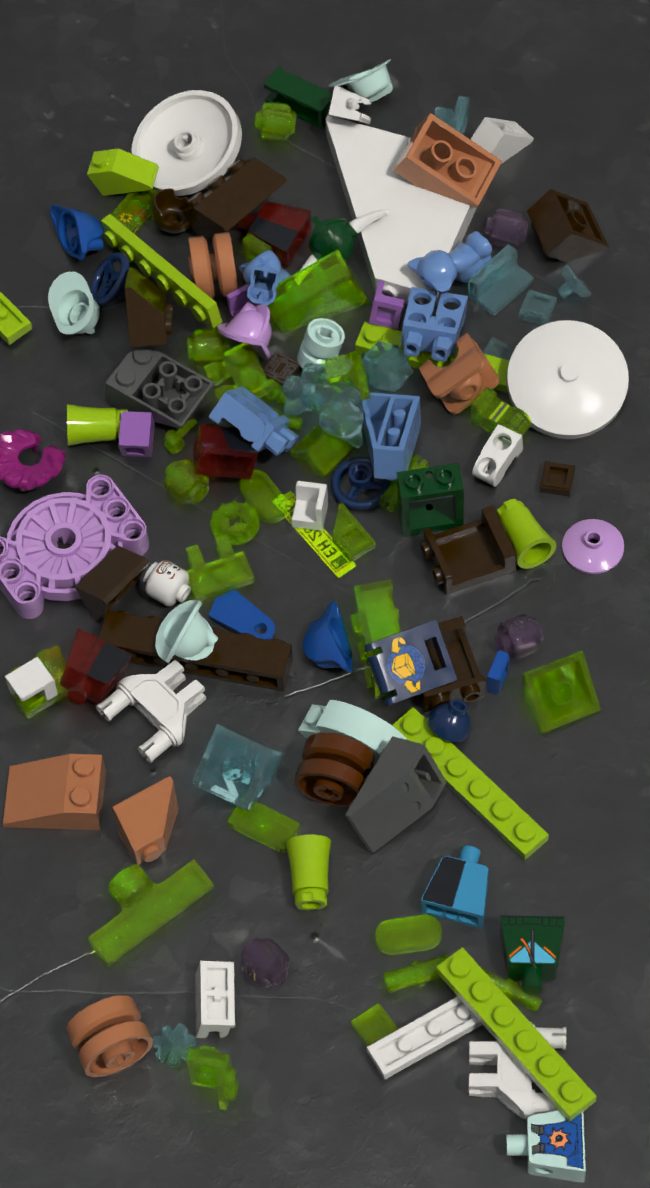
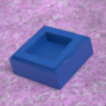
(498, 672)

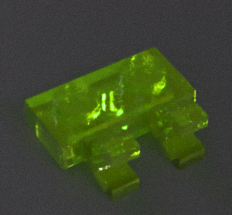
(244, 368)
(220, 575)

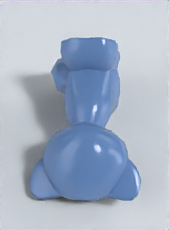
(440, 269)
(263, 275)

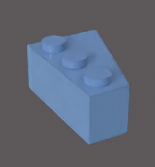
(391, 432)

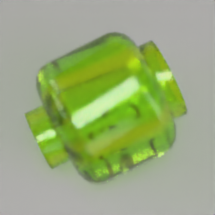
(275, 121)
(207, 346)
(184, 483)

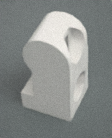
(497, 455)

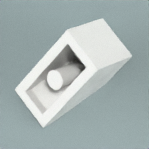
(501, 137)

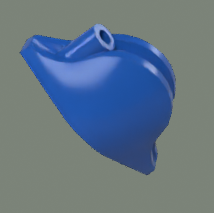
(76, 230)
(328, 640)

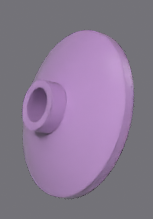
(593, 557)

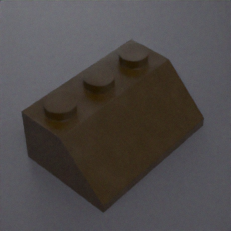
(232, 197)
(147, 311)

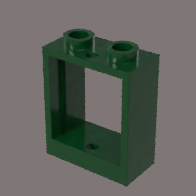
(433, 514)

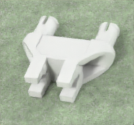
(158, 703)
(510, 1082)

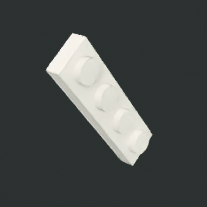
(422, 1037)

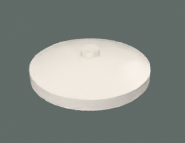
(190, 139)
(568, 379)

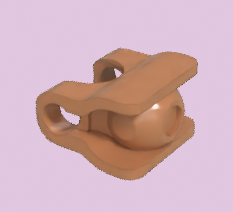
(463, 379)

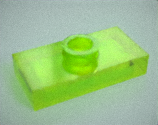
(264, 826)

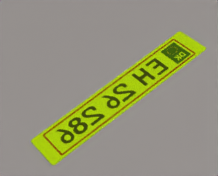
(321, 543)

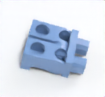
(432, 332)
(254, 420)

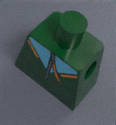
(531, 948)

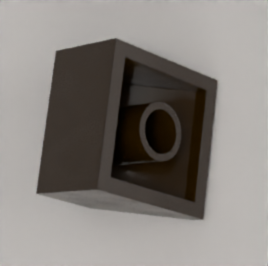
(566, 227)

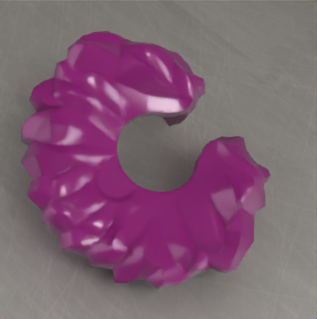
(22, 476)

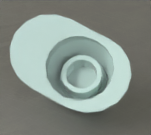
(369, 84)
(73, 304)

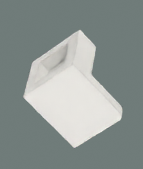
(310, 505)
(30, 680)

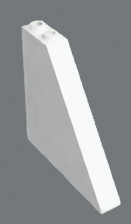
(416, 218)

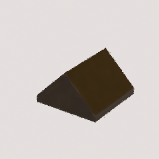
(111, 580)

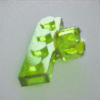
(146, 907)

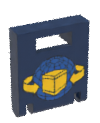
(406, 663)

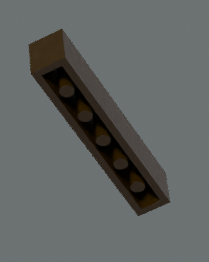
(234, 657)

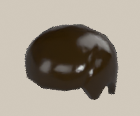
(167, 211)

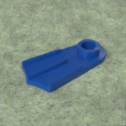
(241, 615)

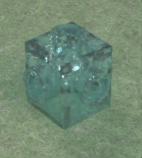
(386, 366)

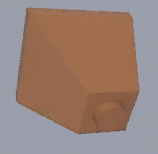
(147, 820)

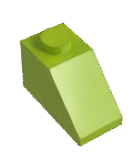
(121, 172)

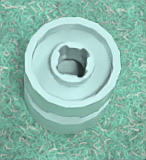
(320, 342)

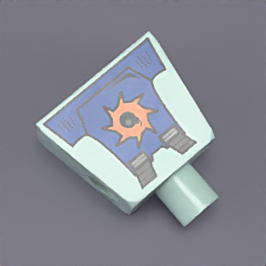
(552, 1146)

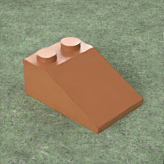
(447, 162)
(56, 793)

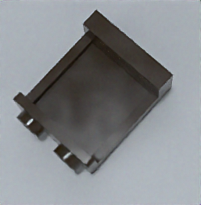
(470, 552)
(470, 683)

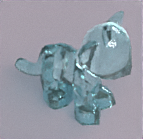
(336, 403)

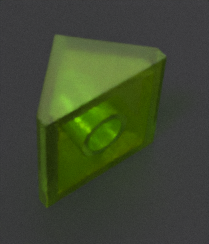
(560, 692)

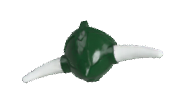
(338, 235)

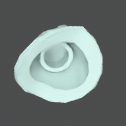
(185, 634)

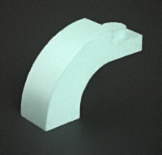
(351, 722)

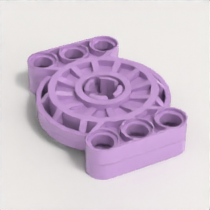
(75, 519)

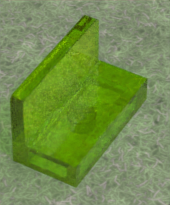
(348, 367)
(321, 450)

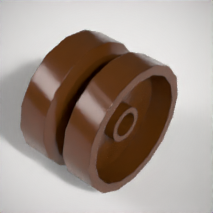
(333, 769)

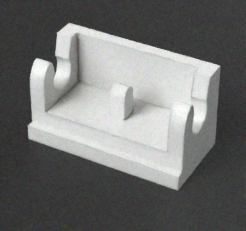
(345, 105)
(214, 998)

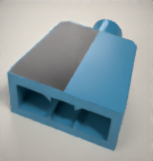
(458, 889)

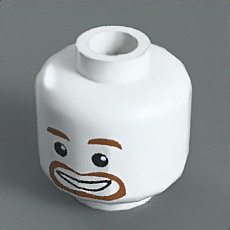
(167, 583)

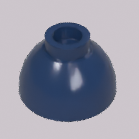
(450, 721)

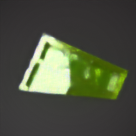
(317, 292)
(373, 620)

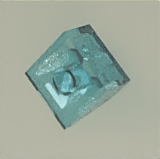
(237, 767)

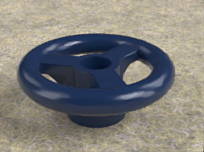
(113, 282)
(358, 469)

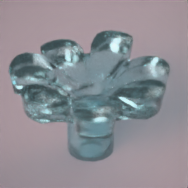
(572, 284)
(173, 1044)

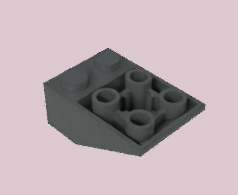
(158, 385)
(395, 792)

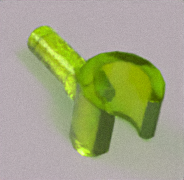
(174, 440)

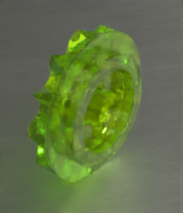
(238, 532)

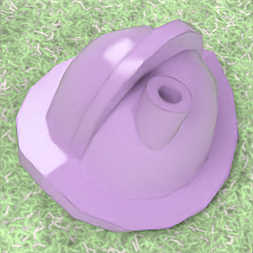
(250, 327)

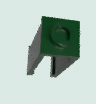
(305, 98)

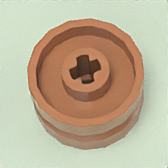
(215, 266)
(109, 1036)

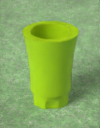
(92, 424)
(525, 534)
(309, 870)

